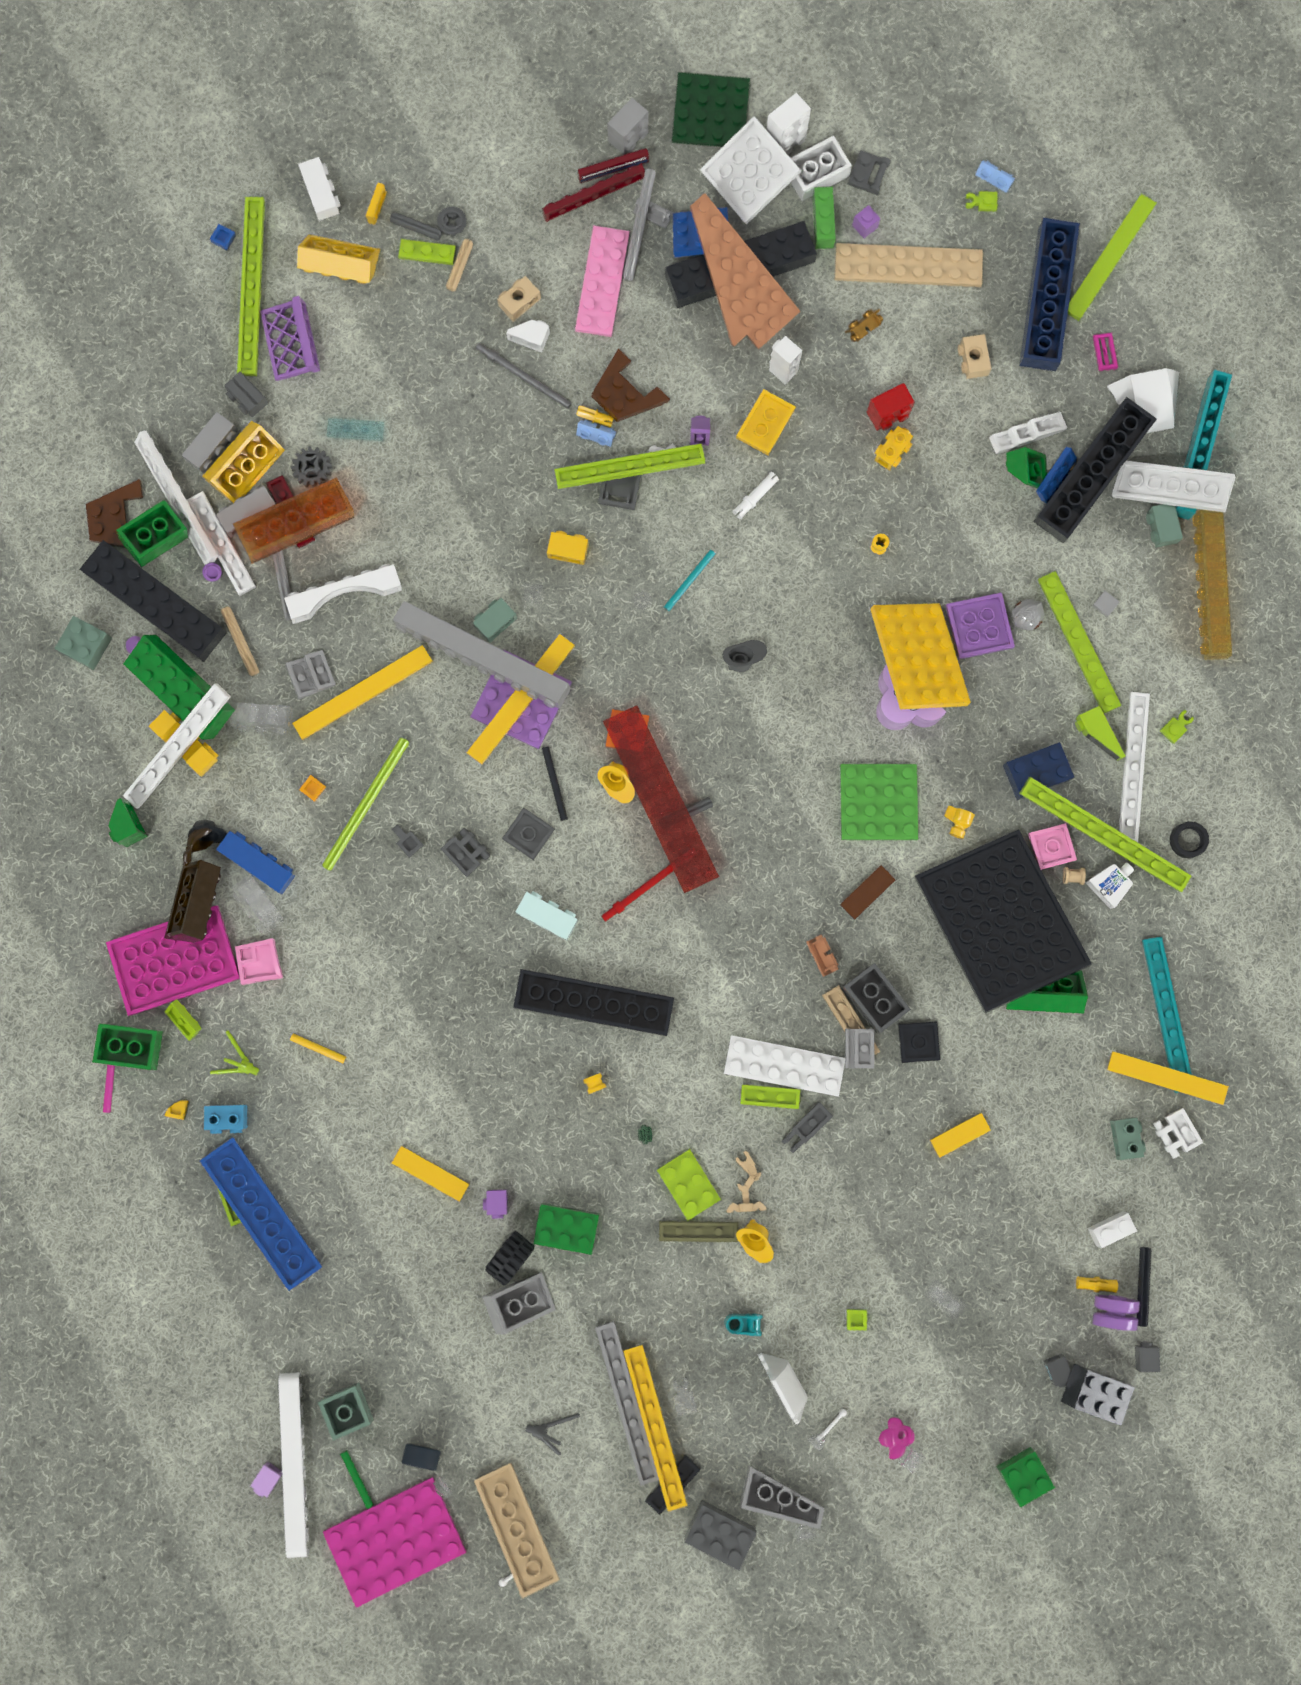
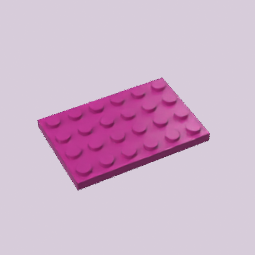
(160, 970)
(394, 1542)

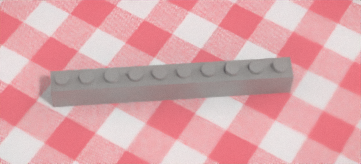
(481, 655)

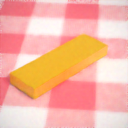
(960, 1135)

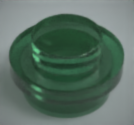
(645, 1134)

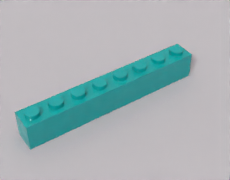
(1206, 428)

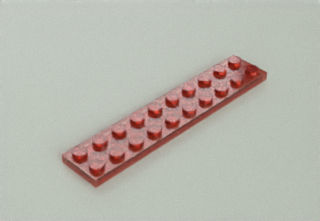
(660, 799)

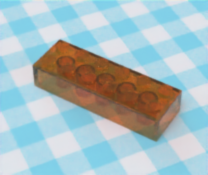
(294, 520)

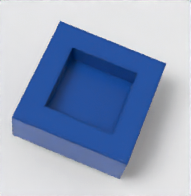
(222, 237)

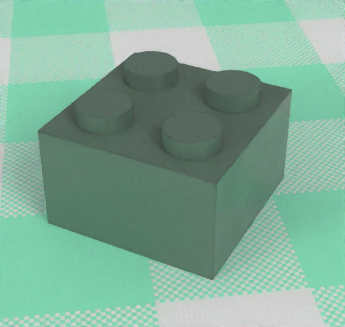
(83, 643)
(345, 1411)

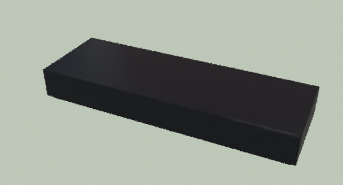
(687, 1471)

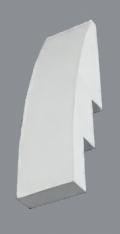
(1027, 433)

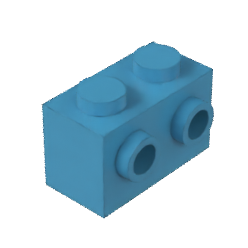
(225, 1117)

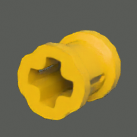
(881, 538)

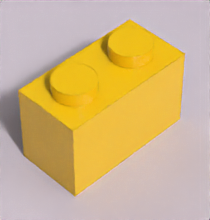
(567, 547)

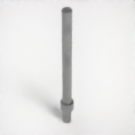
(493, 355)

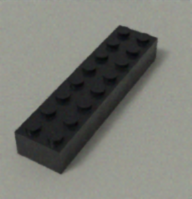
(777, 251)
(1095, 470)
(153, 601)
(593, 1002)

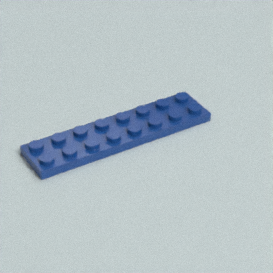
(261, 1214)

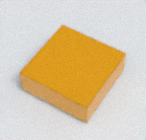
(312, 788)

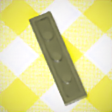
(698, 1231)

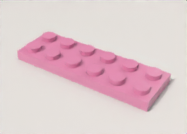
(602, 281)

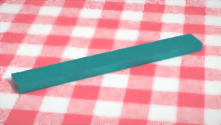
(1166, 1005)

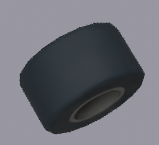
(421, 1457)

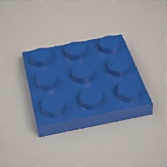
(685, 235)

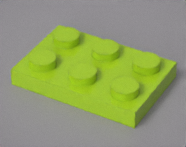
(688, 1184)

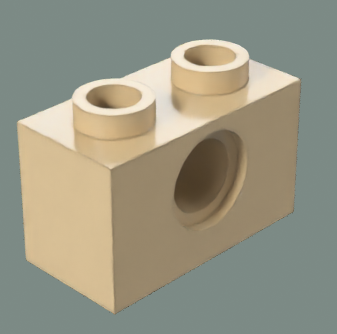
(515, 308)
(975, 346)

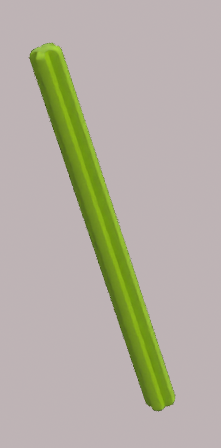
(365, 804)

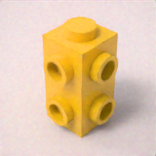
(897, 443)

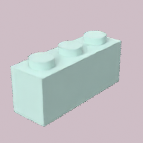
(547, 915)

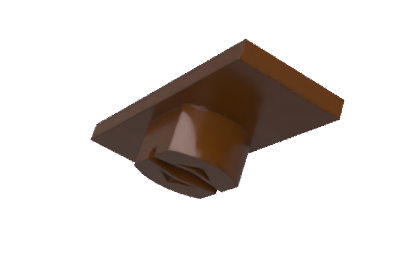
(867, 892)

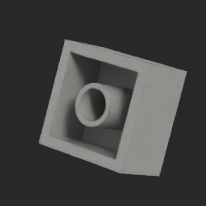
(628, 126)

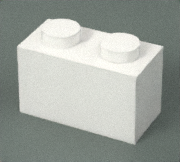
(1112, 1229)

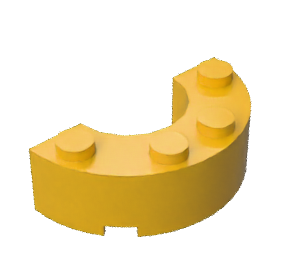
(198, 756)

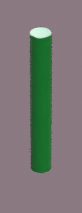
(356, 1479)

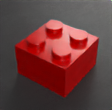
(890, 407)

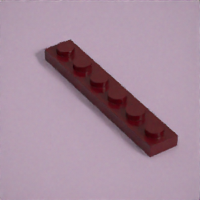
(590, 194)

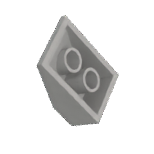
(518, 1303)

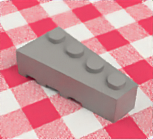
(774, 1499)

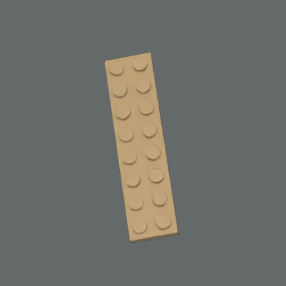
(908, 265)

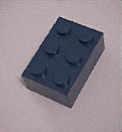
(1046, 766)

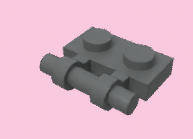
(461, 856)

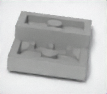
(318, 672)

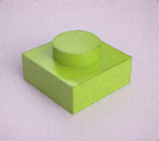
(856, 1319)

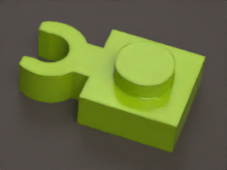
(985, 201)
(1175, 728)

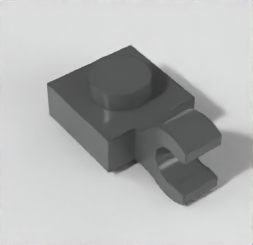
(408, 842)

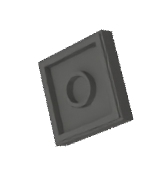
(528, 833)

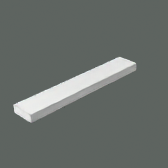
(219, 539)

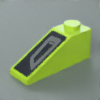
(1097, 729)

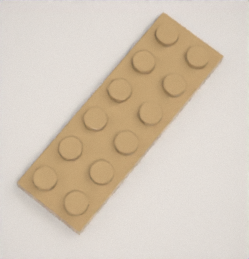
(516, 1530)

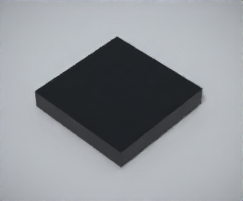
(919, 1042)

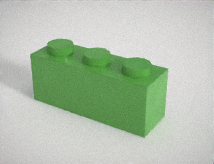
(823, 217)

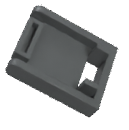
(623, 487)

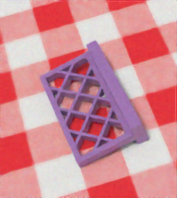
(305, 338)

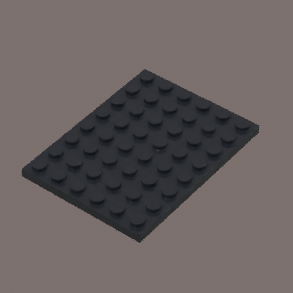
(1002, 921)

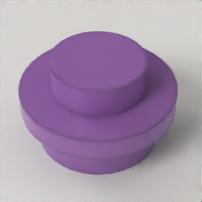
(211, 571)
(131, 643)

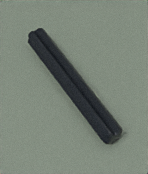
(1144, 1285)

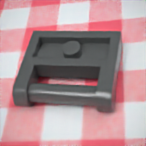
(863, 169)

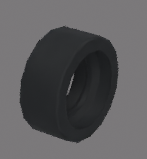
(1202, 832)

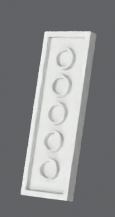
(1174, 486)
(784, 1065)

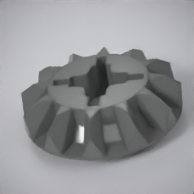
(453, 213)

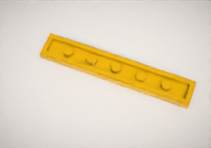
(1167, 1078)

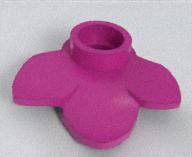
(894, 1438)

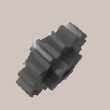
(315, 459)

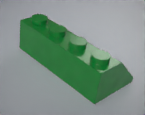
(1062, 996)

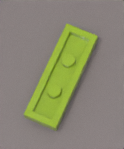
(427, 252)
(770, 1096)

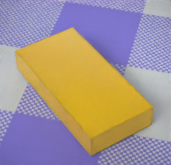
(376, 203)

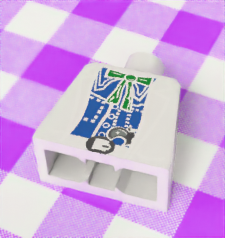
(1111, 884)

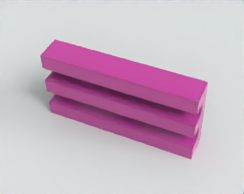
(1114, 365)

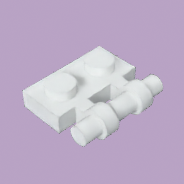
(1183, 1130)

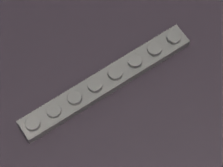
(627, 1402)

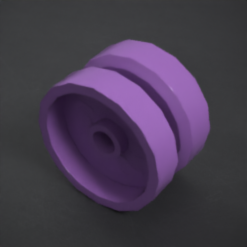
(1116, 1311)

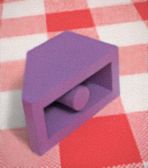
(700, 430)

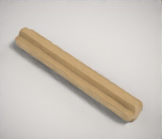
(240, 641)

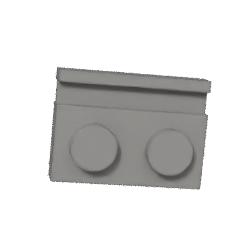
(859, 1048)

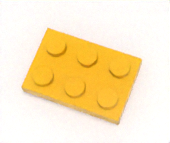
(765, 422)

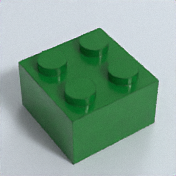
(1025, 1477)

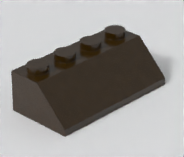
(193, 902)

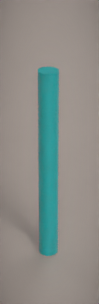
(689, 580)

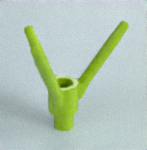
(243, 1067)

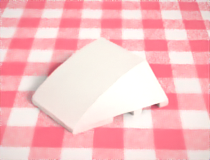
(1153, 392)
(786, 1385)

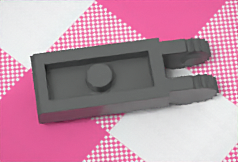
(808, 1126)

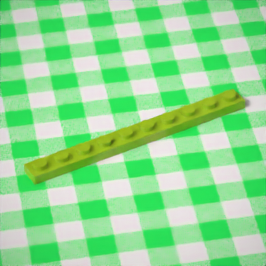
(251, 286)
(1105, 834)

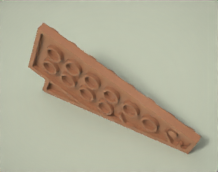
(744, 288)

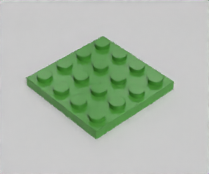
(879, 802)

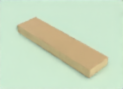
(844, 1011)

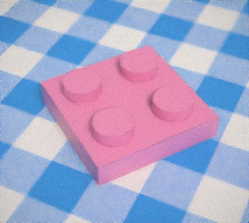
(1052, 846)

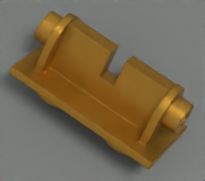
(857, 328)

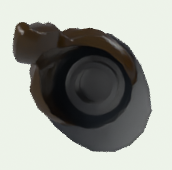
(200, 837)

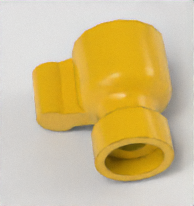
(961, 819)

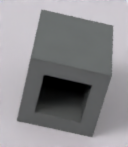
(1147, 1357)
(1058, 1370)

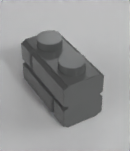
(246, 394)

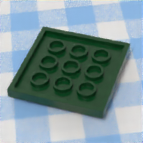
(709, 108)

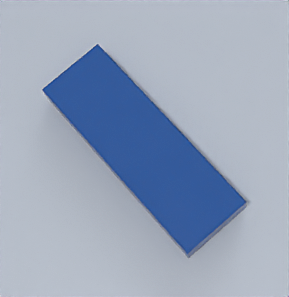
(1056, 474)

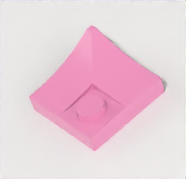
(258, 962)

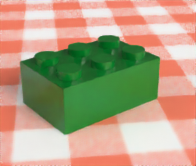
(152, 533)
(127, 1047)
(566, 1228)

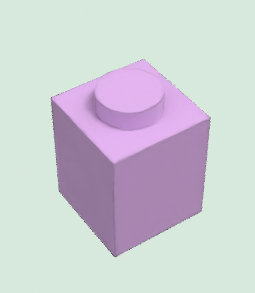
(266, 1479)

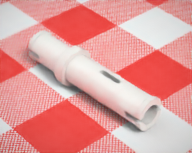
(750, 501)

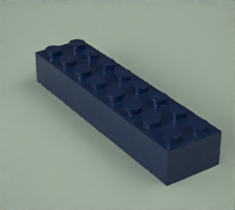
(1049, 294)

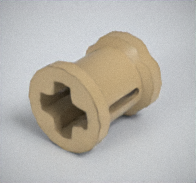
(1074, 875)

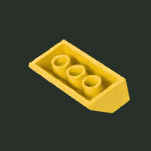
(337, 258)
(244, 462)

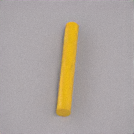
(317, 1048)

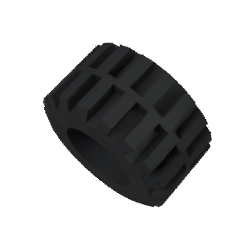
(509, 1258)

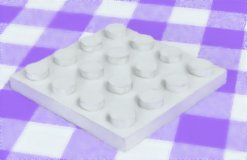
(750, 170)

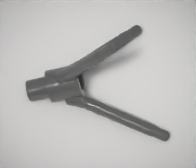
(541, 1432)

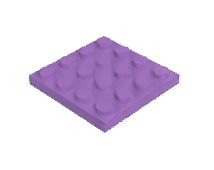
(530, 726)

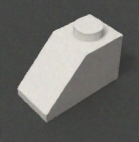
(530, 334)

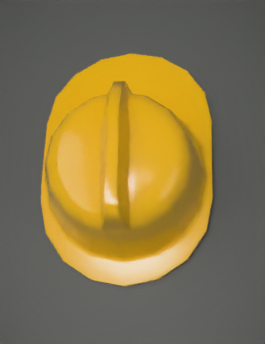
(616, 782)
(755, 1242)

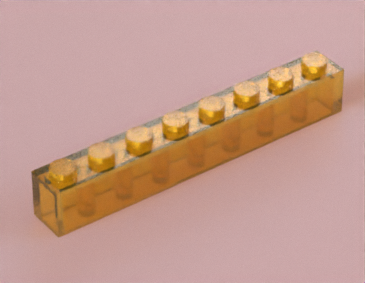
(1213, 585)

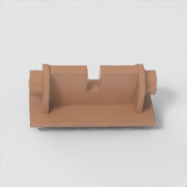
(818, 948)

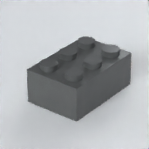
(876, 998)
(720, 1535)

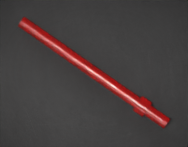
(618, 907)

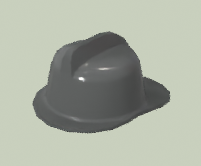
(743, 655)

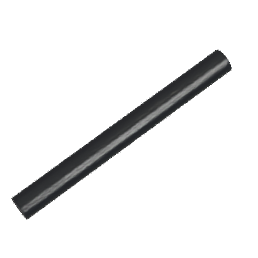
(554, 783)

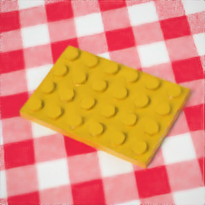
(920, 656)

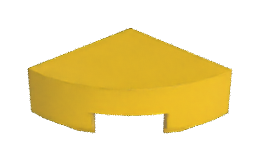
(177, 1110)

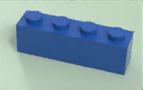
(255, 862)

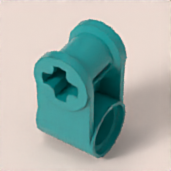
(745, 1324)

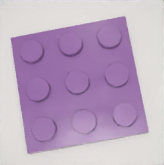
(980, 626)

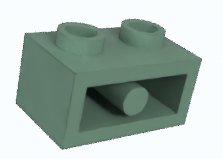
(1164, 525)
(494, 619)
(1127, 1138)

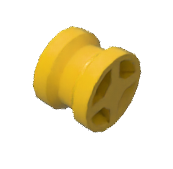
(594, 1083)

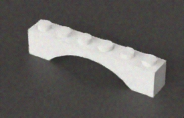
(305, 604)

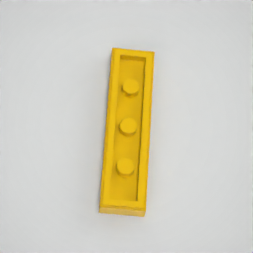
(430, 1173)

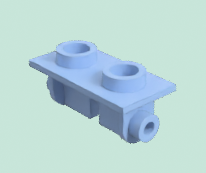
(991, 174)
(588, 430)

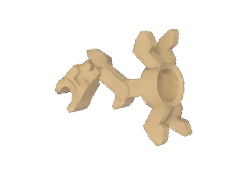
(749, 1167)

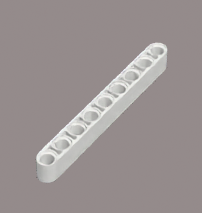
(292, 1465)

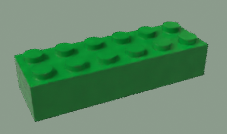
(173, 681)

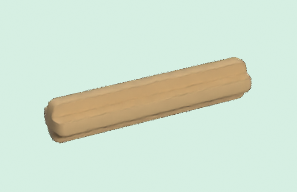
(459, 265)

